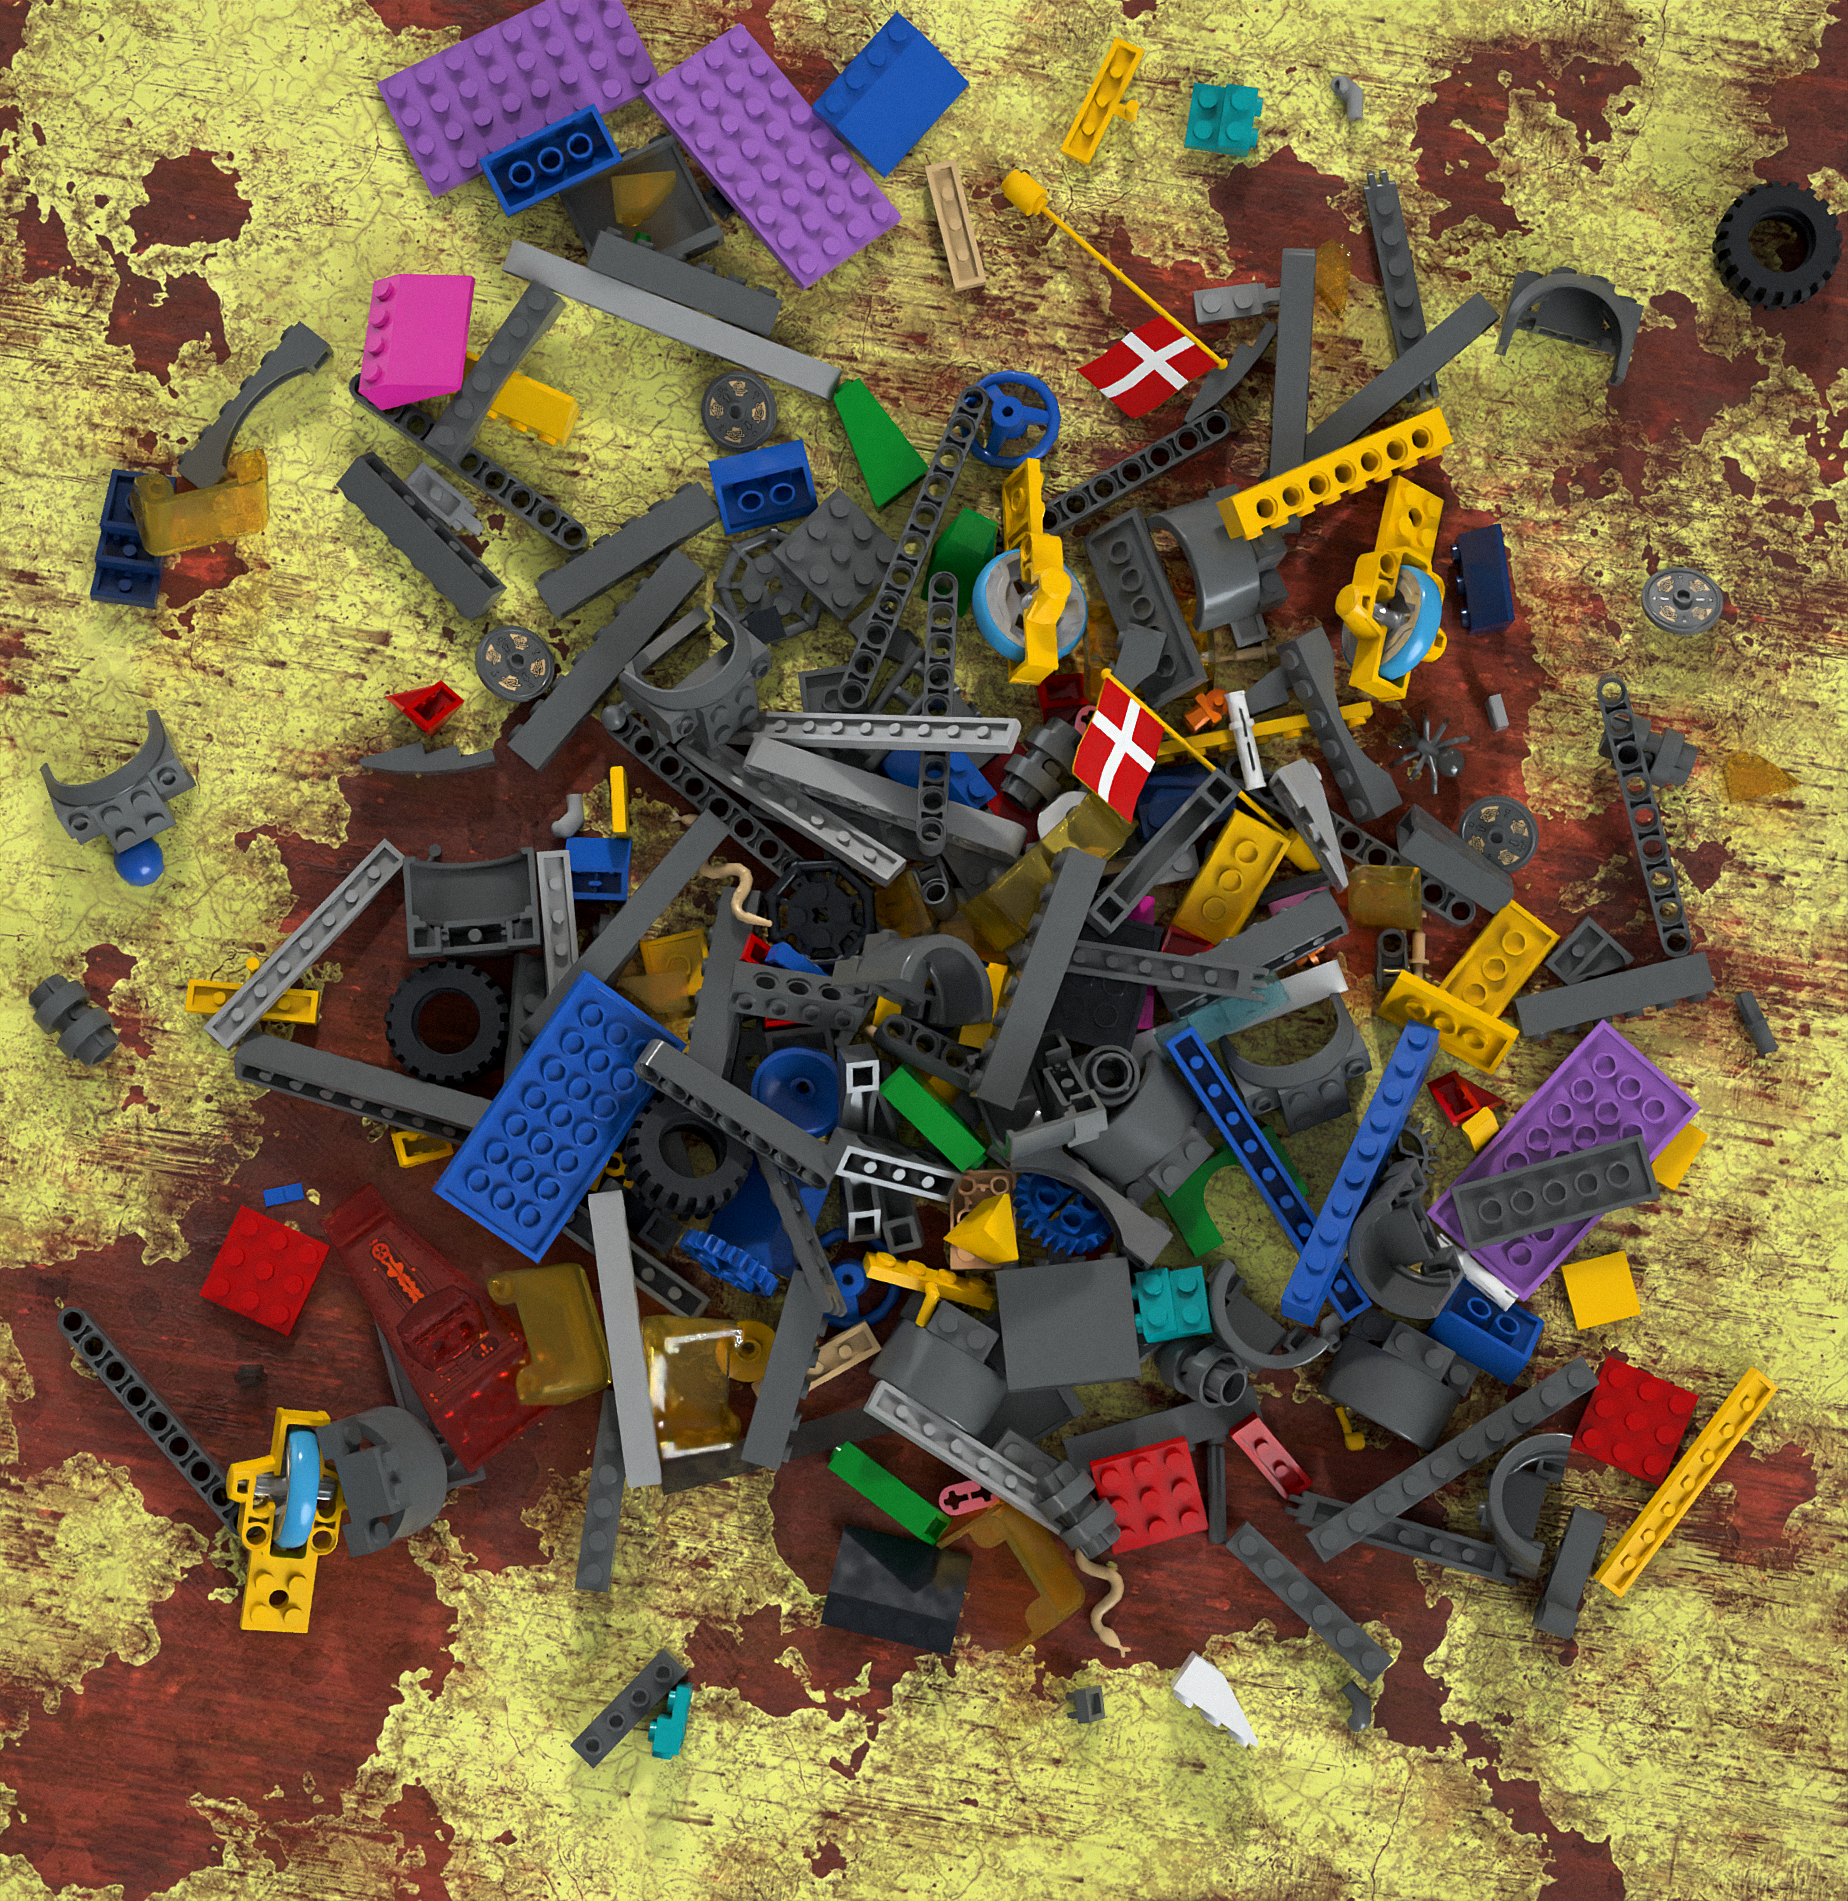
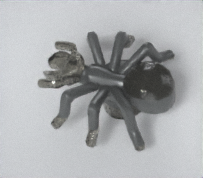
(1431, 753)

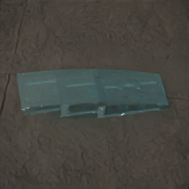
(1228, 1014)

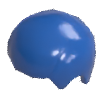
(140, 863)

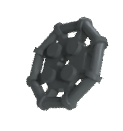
(754, 588)

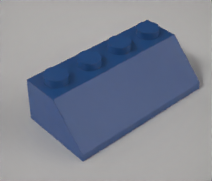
(550, 160)

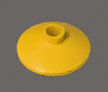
(751, 1364)

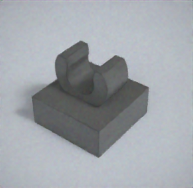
(1088, 1704)

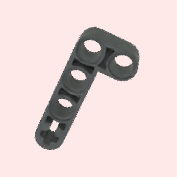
(1568, 1573)

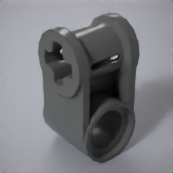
(935, 883)
(1387, 962)

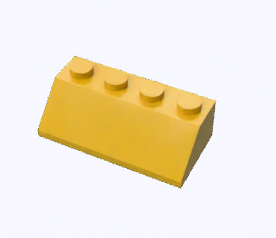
(530, 406)

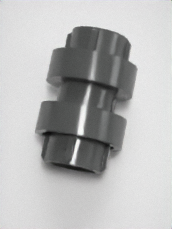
(1669, 756)
(1033, 776)
(62, 1001)
(1123, 1067)
(1202, 1371)
(1068, 1497)

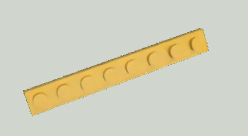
(1289, 727)
(1685, 1482)

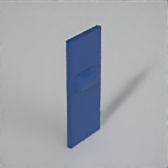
(283, 1194)

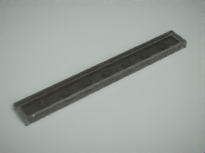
(810, 1438)

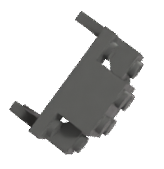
(1573, 311)
(714, 705)
(130, 801)
(1306, 1090)

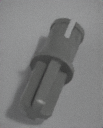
(1756, 1023)

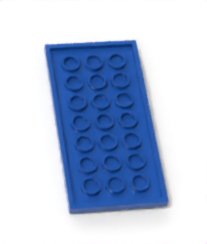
(555, 1119)

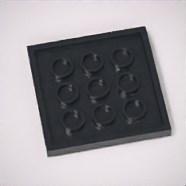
(1098, 1008)

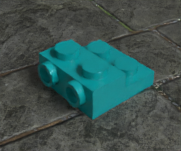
(1223, 119)
(1171, 1303)
(669, 1729)

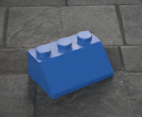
(763, 487)
(965, 783)
(1485, 1333)

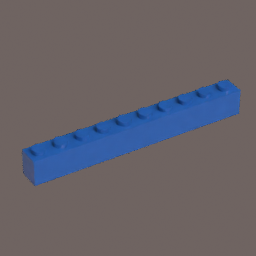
(1257, 1159)
(1360, 1172)

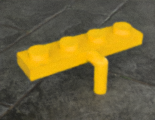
(1104, 102)
(293, 1006)
(929, 1281)

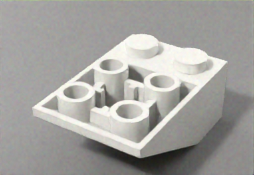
(1207, 1687)

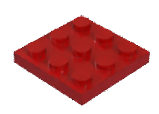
(265, 1270)
(1633, 1421)
(1152, 1493)

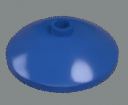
(779, 1089)

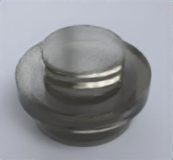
(250, 1376)

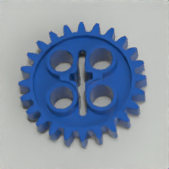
(1077, 1226)
(728, 1263)

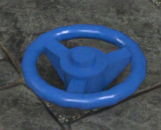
(1011, 419)
(853, 1282)

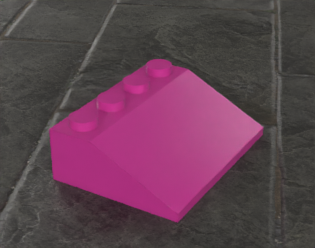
(416, 338)

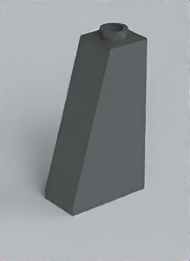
(1452, 860)

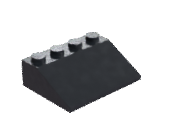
(897, 1589)

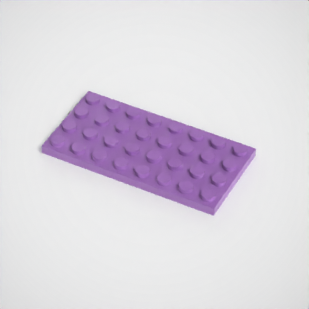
(514, 84)
(771, 156)
(1589, 1100)

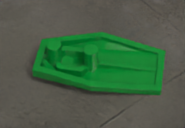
(964, 553)

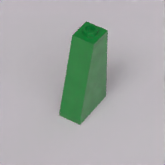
(880, 449)
(934, 1117)
(889, 1492)

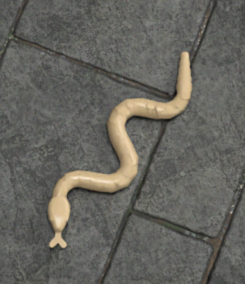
(728, 870)
(1105, 1634)

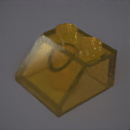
(1385, 896)
(903, 907)

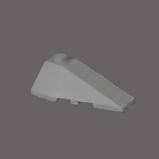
(1304, 802)

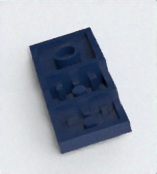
(123, 566)

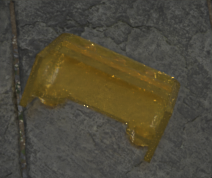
(1040, 1559)

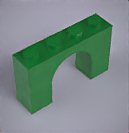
(1187, 1203)

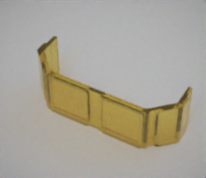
(1007, 906)

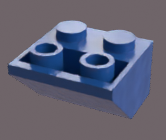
(600, 869)

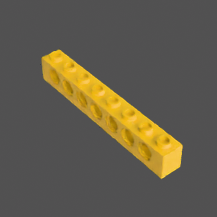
(1240, 510)

